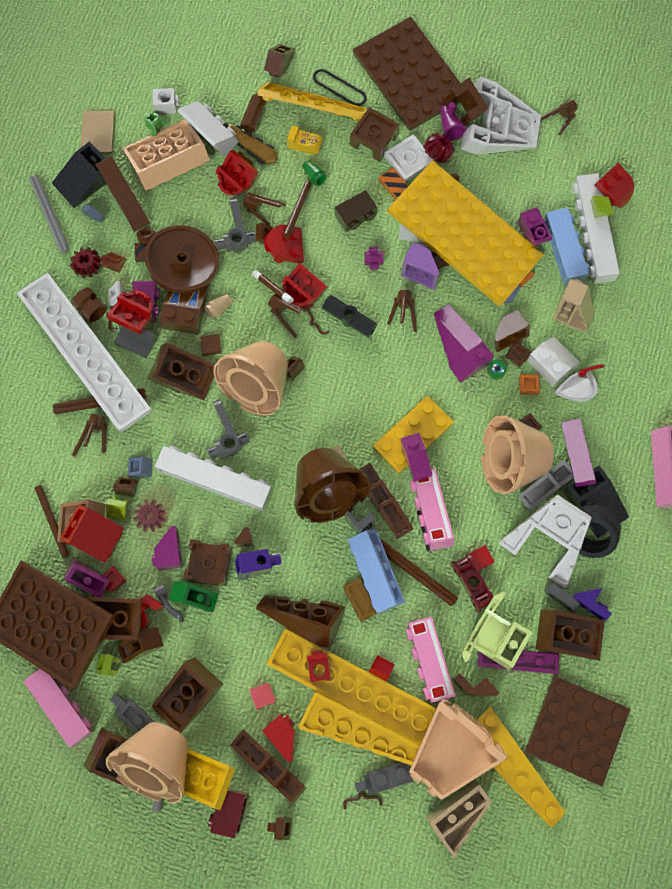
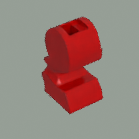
(148, 602)

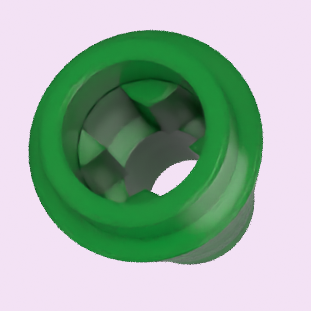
(315, 174)

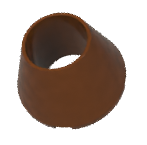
(328, 486)

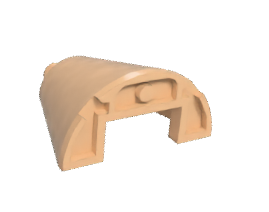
(454, 751)

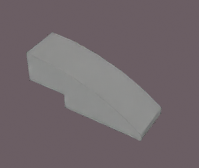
(547, 485)

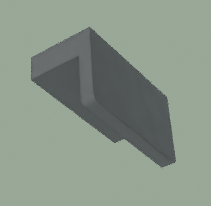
(134, 342)
(364, 524)

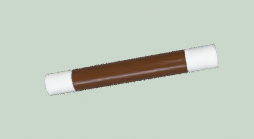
(273, 287)

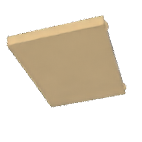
(98, 129)

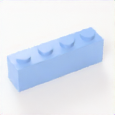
(566, 246)
(376, 571)

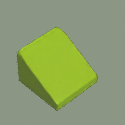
(601, 206)

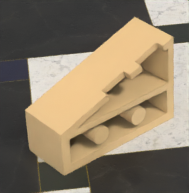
(575, 306)
(459, 815)

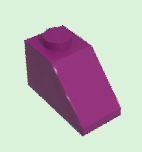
(416, 456)
(167, 552)
(86, 578)

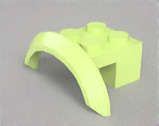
(497, 637)

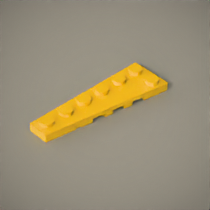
(287, 94)
(346, 725)
(520, 773)

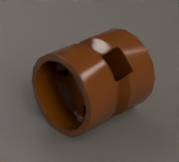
(89, 304)

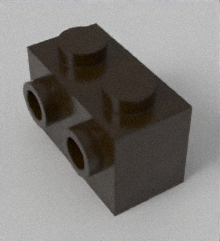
(356, 211)

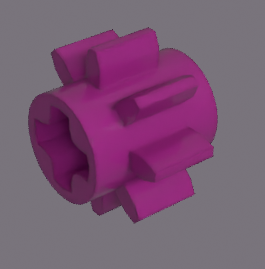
(373, 258)

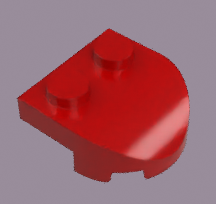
(235, 174)
(617, 186)
(283, 248)
(303, 287)
(132, 311)

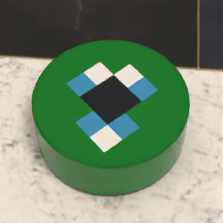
(497, 369)

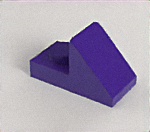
(587, 602)

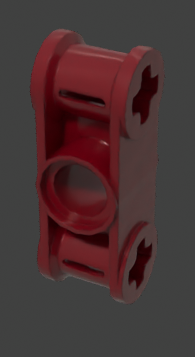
(470, 571)

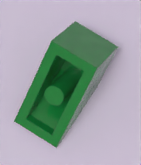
(193, 596)

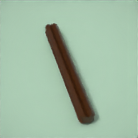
(82, 404)
(419, 574)

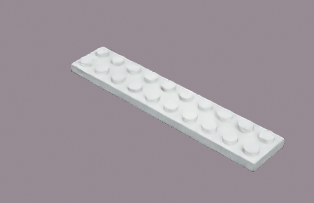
(84, 352)

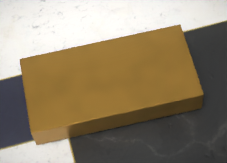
(359, 599)

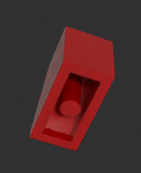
(282, 735)

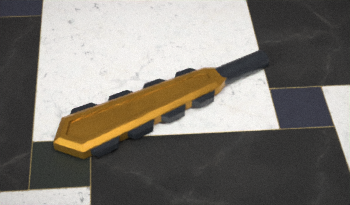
(254, 146)

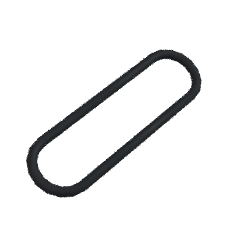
(322, 70)

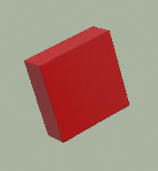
(482, 557)
(115, 578)
(381, 668)

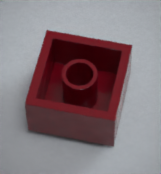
(229, 818)

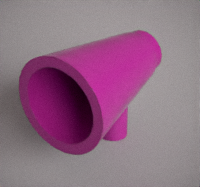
(451, 124)

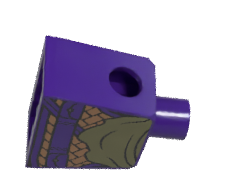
(248, 567)

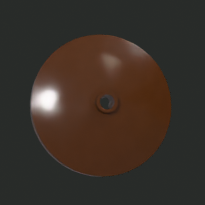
(181, 259)

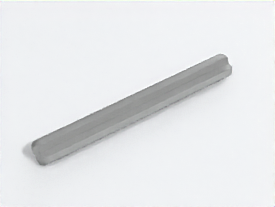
(49, 214)

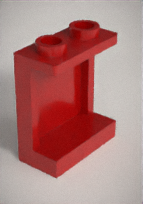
(92, 533)

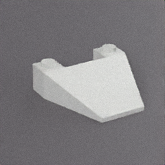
(505, 125)

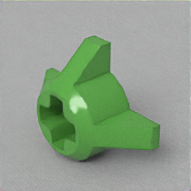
(154, 122)

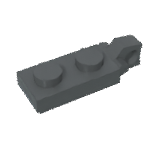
(131, 713)
(385, 778)

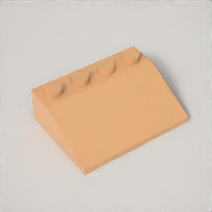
(167, 154)

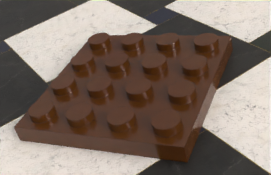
(577, 731)

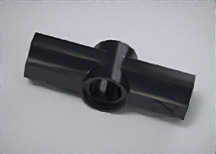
(340, 310)

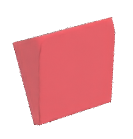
(262, 696)

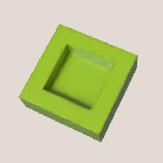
(116, 508)
(104, 664)

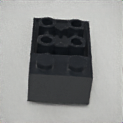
(80, 175)
(601, 494)

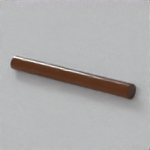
(297, 209)
(51, 519)

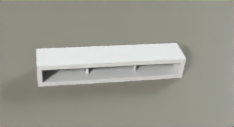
(595, 231)
(213, 478)

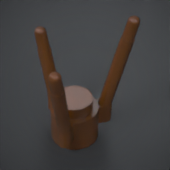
(566, 110)
(254, 202)
(403, 301)
(278, 304)
(94, 424)

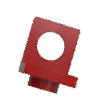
(314, 659)

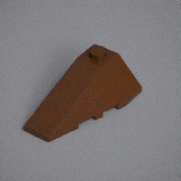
(311, 621)

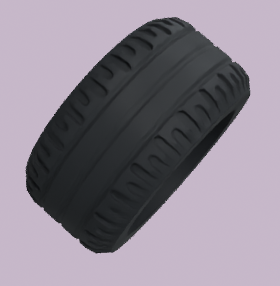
(610, 521)

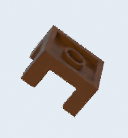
(469, 99)
(374, 133)
(208, 563)

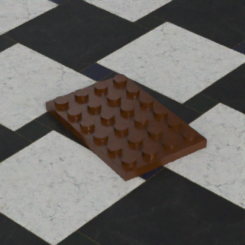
(407, 72)
(51, 624)

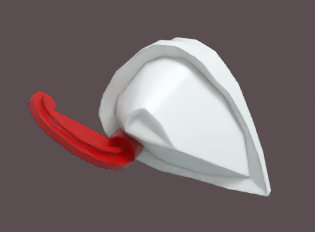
(580, 386)

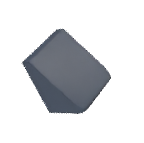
(140, 467)

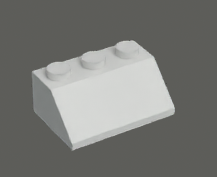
(209, 126)

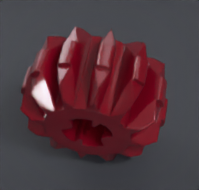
(438, 148)
(92, 262)

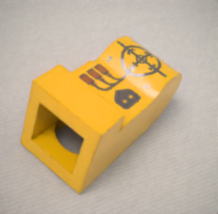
(304, 141)

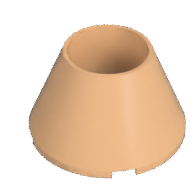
(254, 377)
(514, 454)
(152, 762)

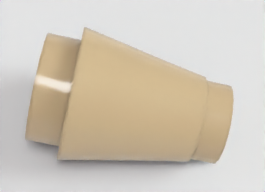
(217, 306)

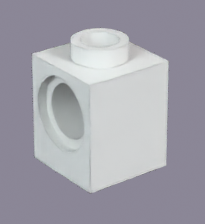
(163, 95)

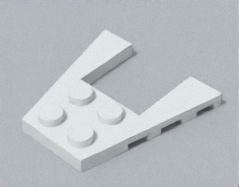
(560, 522)

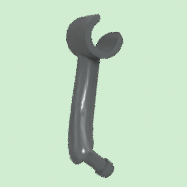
(160, 592)

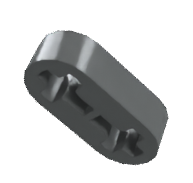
(562, 597)

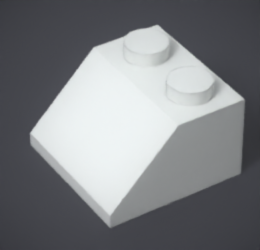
(552, 361)

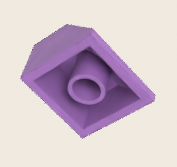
(420, 266)

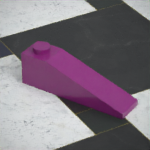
(463, 347)

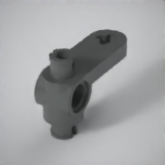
(227, 241)
(219, 448)

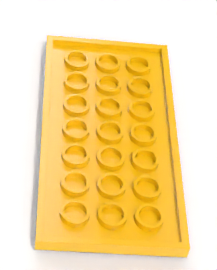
(465, 233)

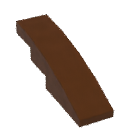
(122, 193)
(386, 504)
(268, 766)

